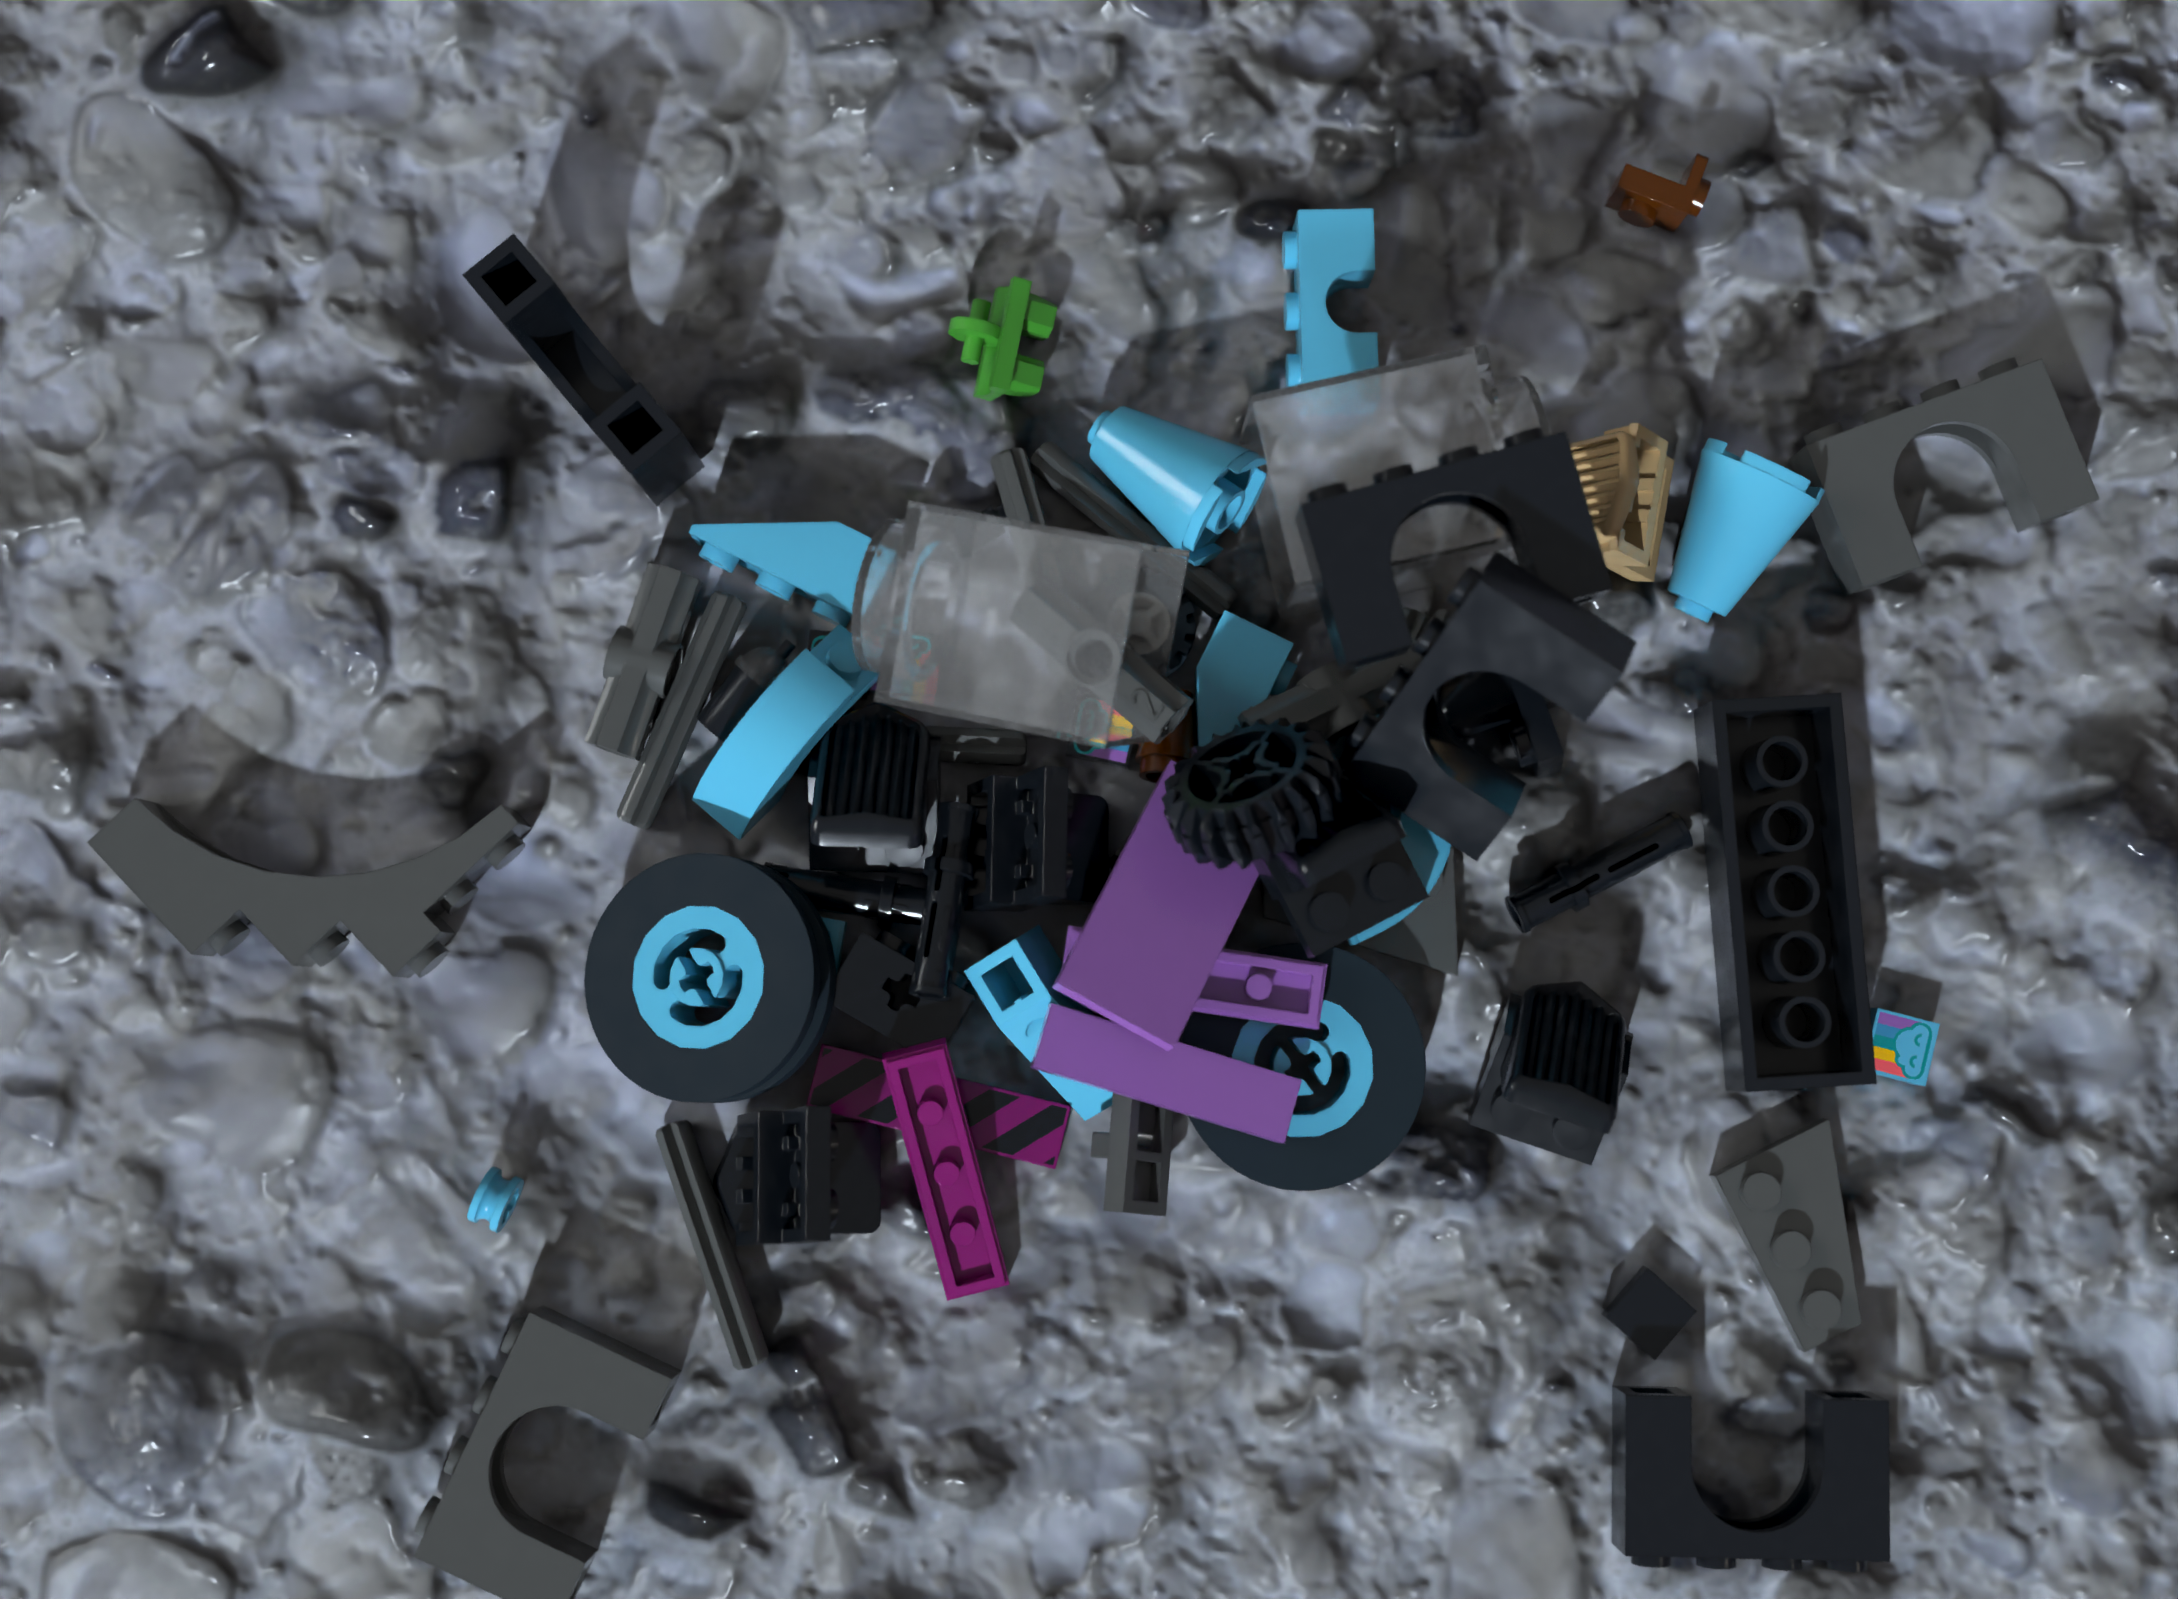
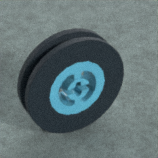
(647, 991)
(1377, 1096)

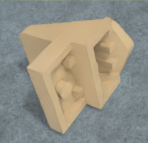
(1627, 495)

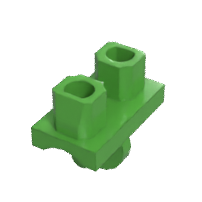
(1011, 315)

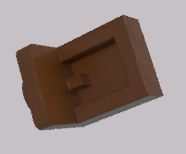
(1653, 200)

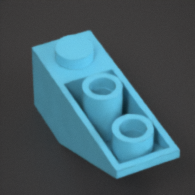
(790, 557)
(1238, 672)
(1017, 991)

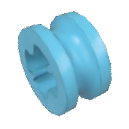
(495, 1199)

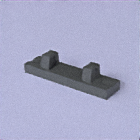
(1136, 1164)

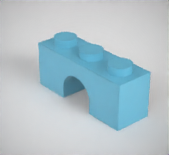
(1328, 254)

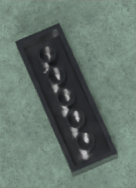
(1784, 893)

